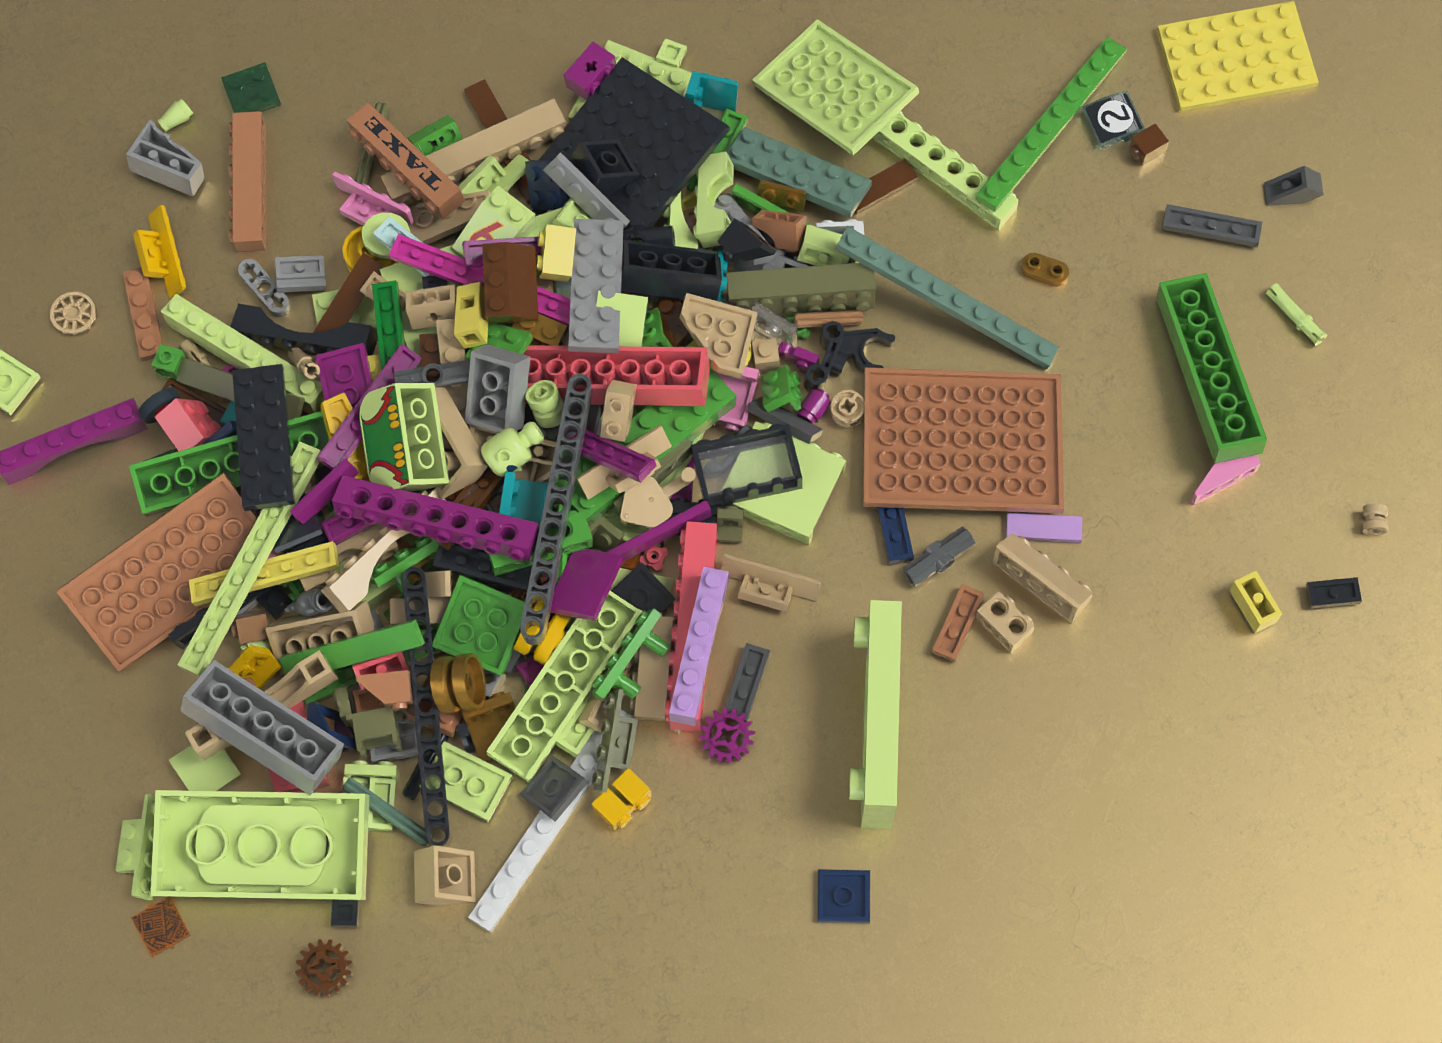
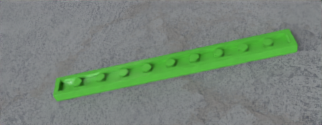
(1050, 124)

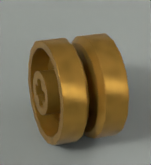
(458, 683)

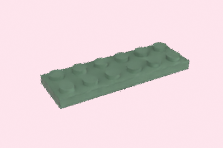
(785, 165)

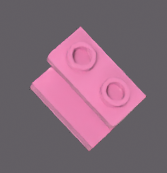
(745, 392)

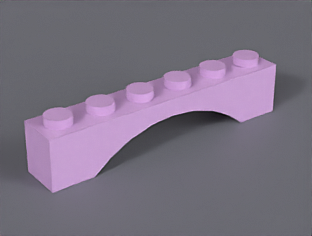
(698, 646)

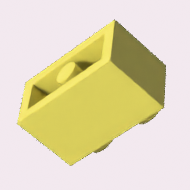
(556, 253)
(1255, 601)

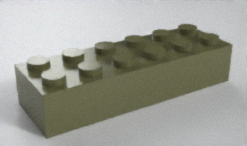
(804, 289)

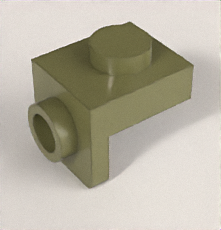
(730, 524)

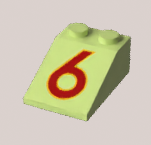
(497, 218)

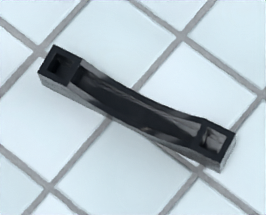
(258, 327)

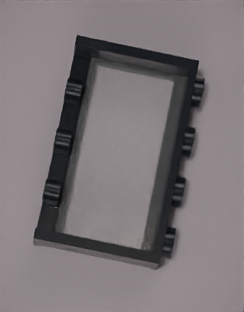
(747, 465)

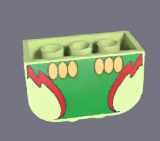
(403, 437)

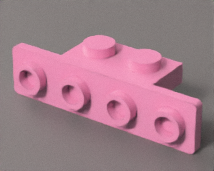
(365, 202)

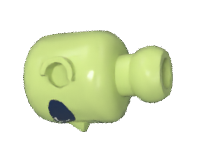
(510, 448)

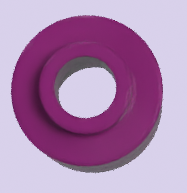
(814, 405)

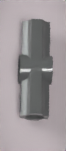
(450, 374)
(938, 556)

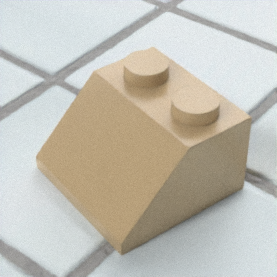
(444, 876)

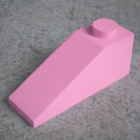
(1224, 475)

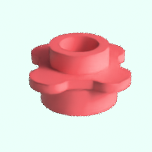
(655, 563)

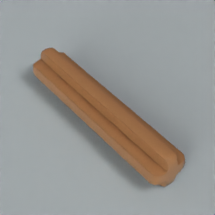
(819, 319)

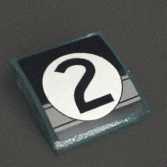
(1113, 119)

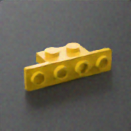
(158, 252)

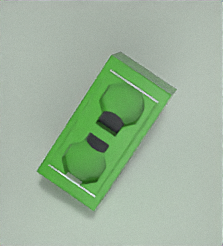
(436, 135)

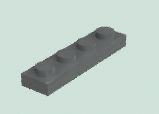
(1212, 225)

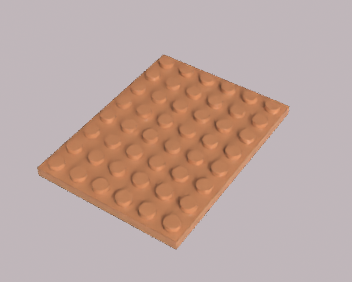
(963, 440)

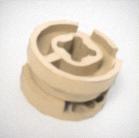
(847, 409)

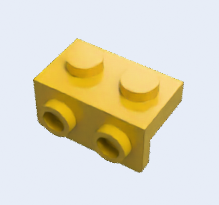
(256, 664)

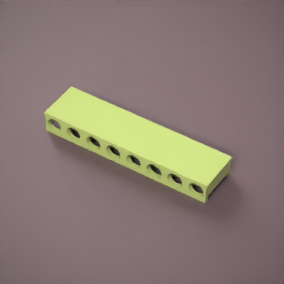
(561, 688)

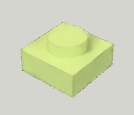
(671, 53)

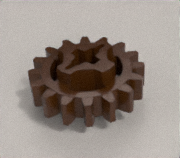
(335, 966)

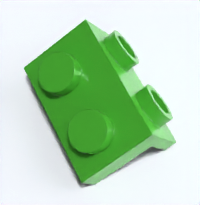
(780, 388)

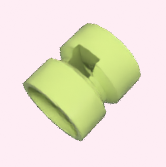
(545, 403)

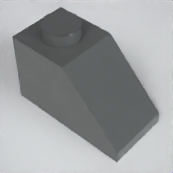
(1294, 187)

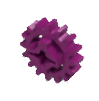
(721, 724)

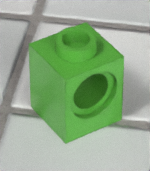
(167, 362)

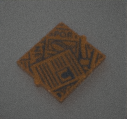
(161, 926)

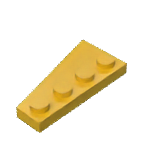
(334, 413)

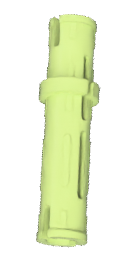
(1296, 314)

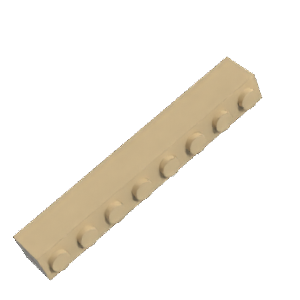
(500, 141)

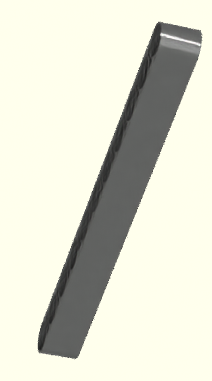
(559, 519)

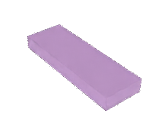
(1045, 527)

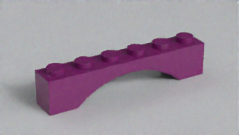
(108, 424)

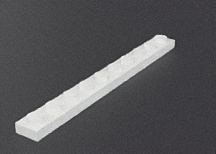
(532, 846)

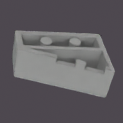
(164, 161)

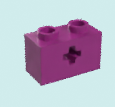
(589, 70)

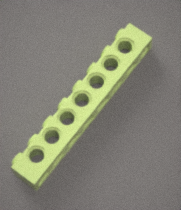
(938, 170)

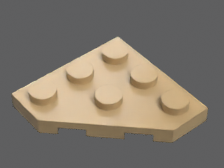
(721, 329)

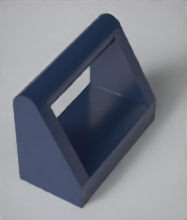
(316, 714)

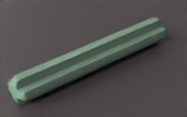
(388, 812)

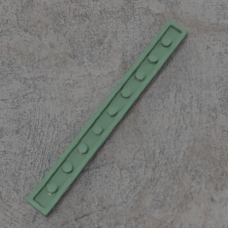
(946, 297)

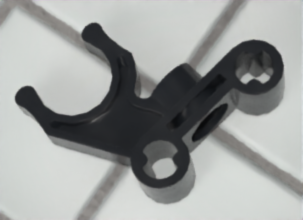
(839, 348)

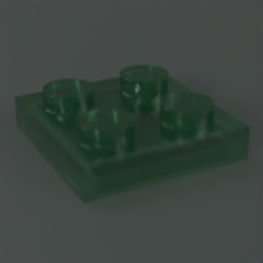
(251, 90)

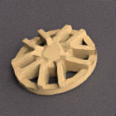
(73, 313)

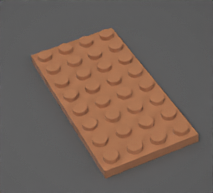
(143, 585)

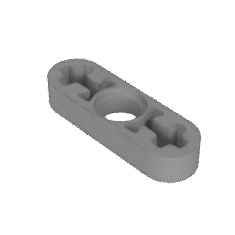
(263, 277)

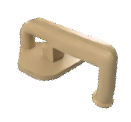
(649, 503)

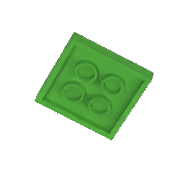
(480, 623)

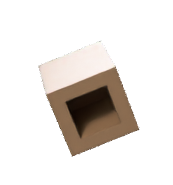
(250, 626)

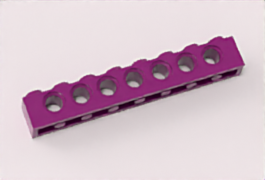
(426, 508)

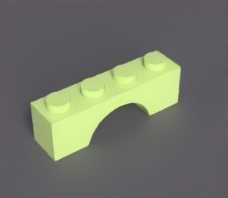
(713, 178)

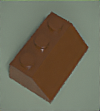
(510, 282)

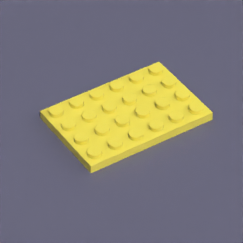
(1237, 56)

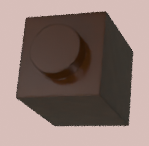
(1148, 144)

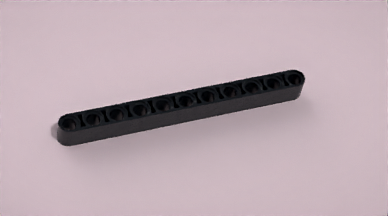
(423, 719)

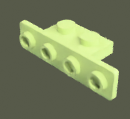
(491, 174)
(137, 849)

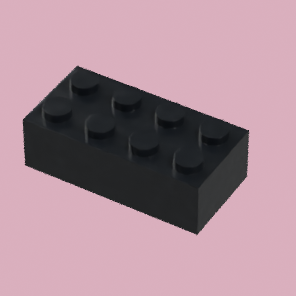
(669, 270)

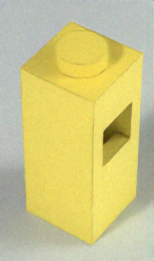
(470, 318)

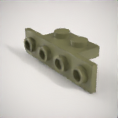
(616, 741)

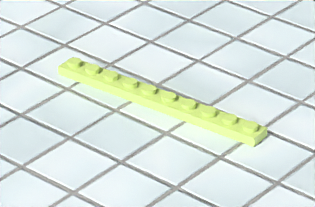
(246, 569)

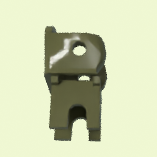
(371, 727)

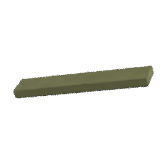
(221, 384)

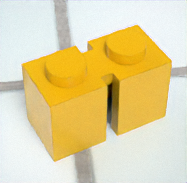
(612, 809)

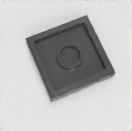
(554, 788)

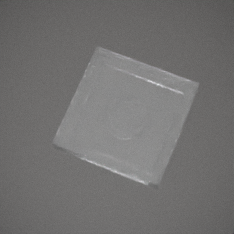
(773, 326)

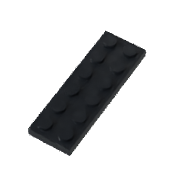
(263, 437)

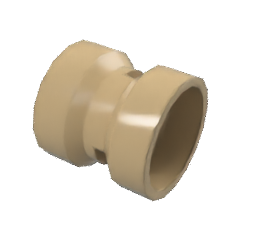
(1375, 519)

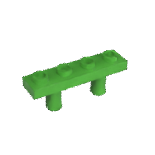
(402, 560)
(631, 643)

